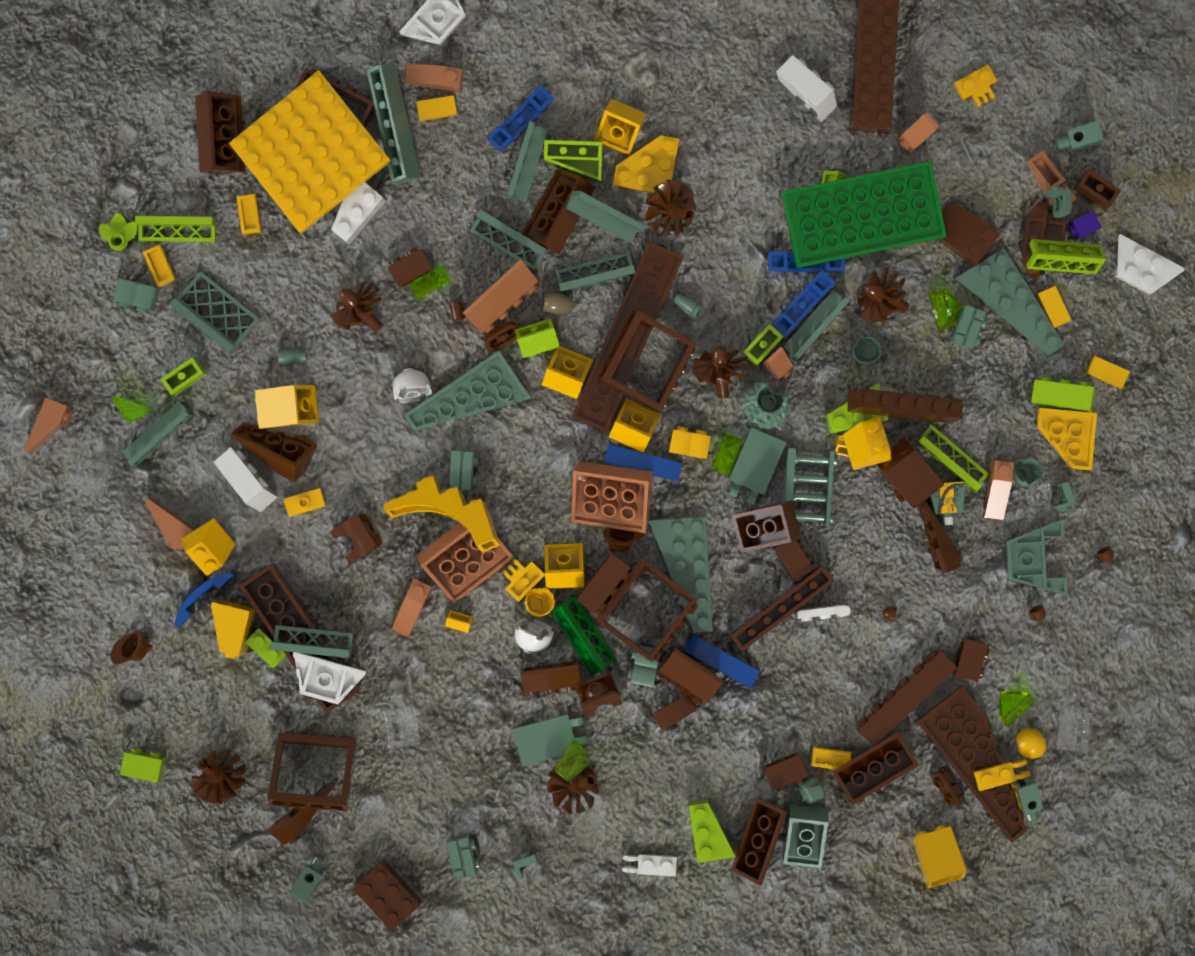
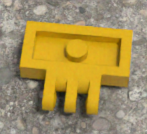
(977, 85)
(522, 578)

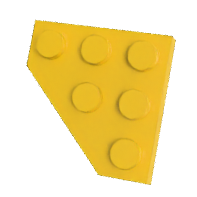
(648, 165)
(1070, 435)

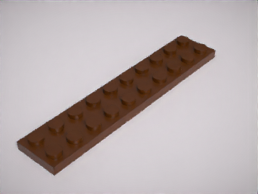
(646, 295)

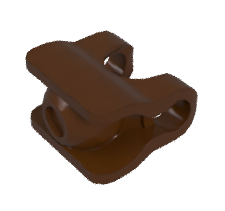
(362, 534)
(597, 692)

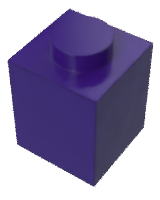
(1084, 225)

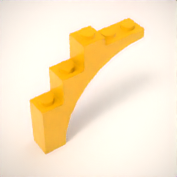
(451, 503)

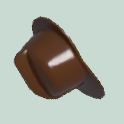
(621, 540)
(130, 648)

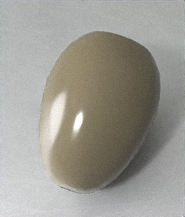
(557, 303)

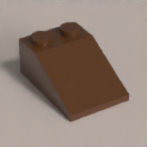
(967, 234)
(909, 474)

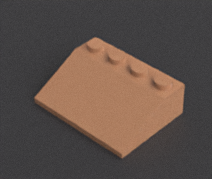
(501, 297)
(611, 496)
(459, 564)

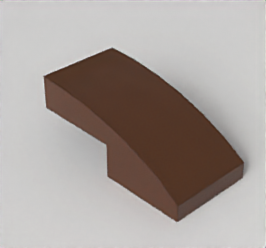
(674, 712)

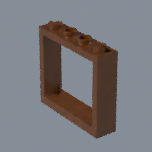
(348, 92)
(620, 348)
(624, 589)
(312, 801)

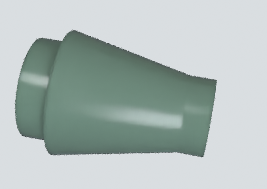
(688, 305)
(290, 356)

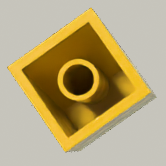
(286, 406)
(232, 626)
(939, 856)

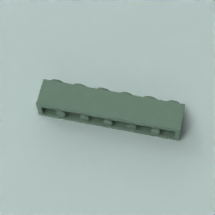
(393, 123)

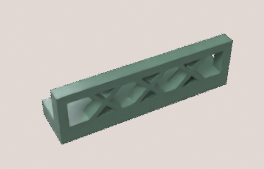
(527, 163)
(603, 216)
(512, 234)
(599, 277)
(815, 324)
(157, 434)
(312, 648)

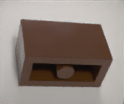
(1096, 189)
(410, 267)
(794, 559)
(971, 659)
(785, 771)

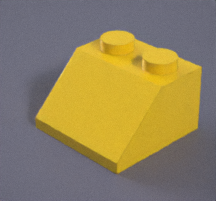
(620, 126)
(567, 372)
(634, 425)
(867, 444)
(208, 546)
(564, 565)

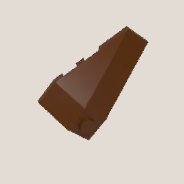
(281, 453)
(942, 549)
(292, 824)

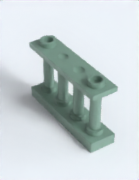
(792, 477)

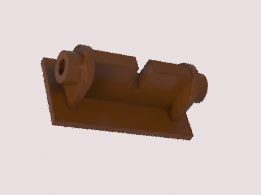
(952, 794)

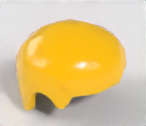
(539, 602)
(1031, 743)

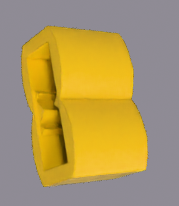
(689, 443)

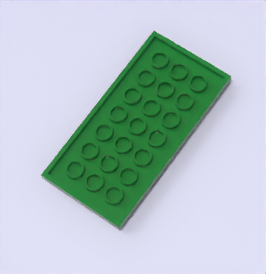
(863, 214)

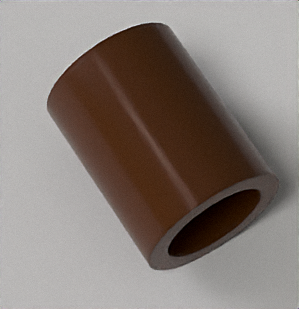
(457, 310)

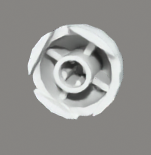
(411, 385)
(533, 636)

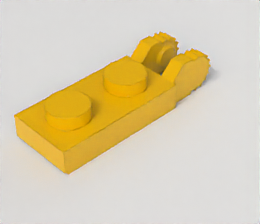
(999, 774)

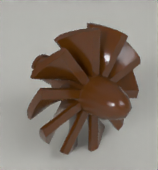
(674, 202)
(880, 299)
(356, 308)
(718, 368)
(214, 780)
(575, 788)

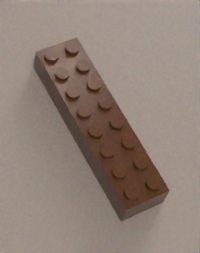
(874, 65)
(279, 605)

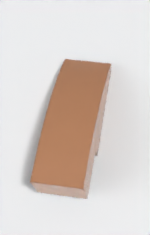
(1047, 174)

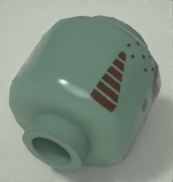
(811, 790)

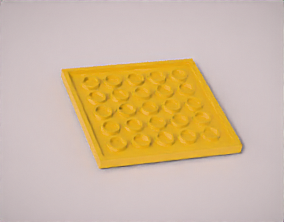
(309, 152)

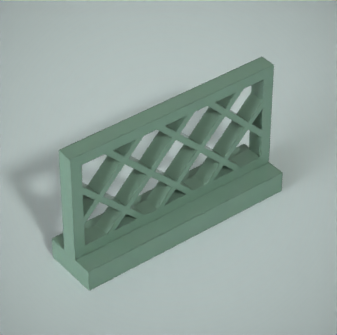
(206, 327)

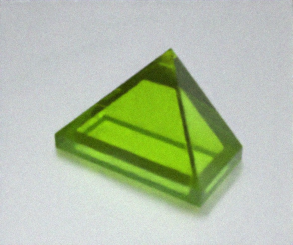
(430, 283)
(945, 308)
(130, 410)
(727, 454)
(1013, 705)
(573, 761)

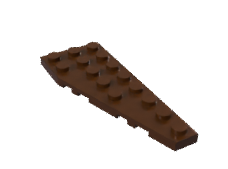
(968, 745)

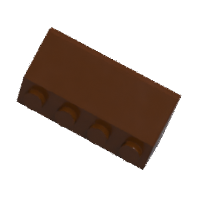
(217, 125)
(551, 221)
(875, 768)
(759, 840)

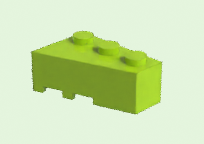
(578, 156)
(1063, 394)
(842, 420)
(707, 833)

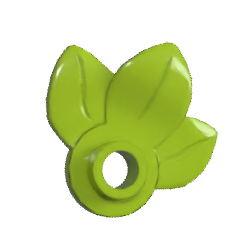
(118, 229)

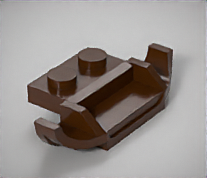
(1040, 228)

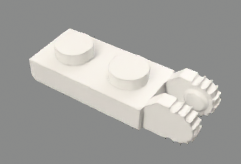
(824, 612)
(651, 864)

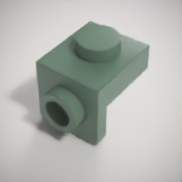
(1062, 201)
(1067, 494)
(525, 858)

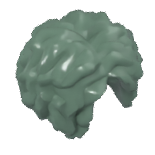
(765, 406)

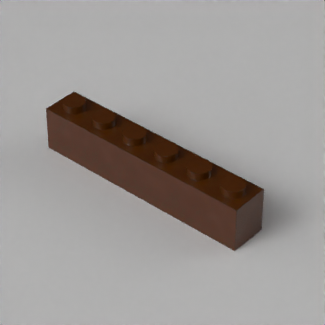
(905, 405)
(781, 607)
(906, 697)

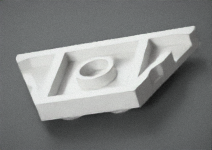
(434, 21)
(1142, 266)
(325, 678)

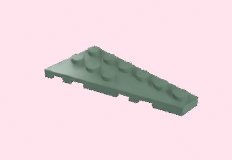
(1007, 295)
(479, 390)
(686, 557)

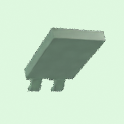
(756, 464)
(547, 738)

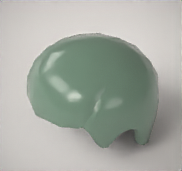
(867, 351)
(1027, 471)

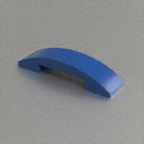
(519, 120)
(785, 263)
(803, 303)
(637, 460)
(185, 611)
(721, 661)

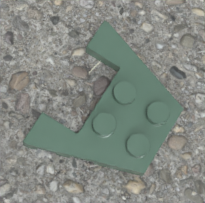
(1027, 558)

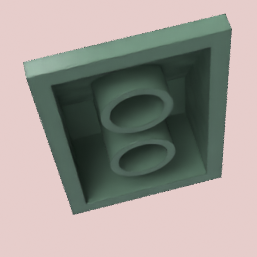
(805, 836)

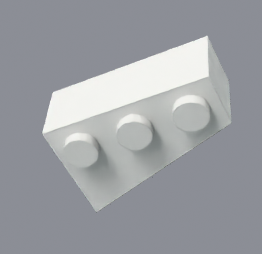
(808, 86)
(356, 212)
(245, 479)

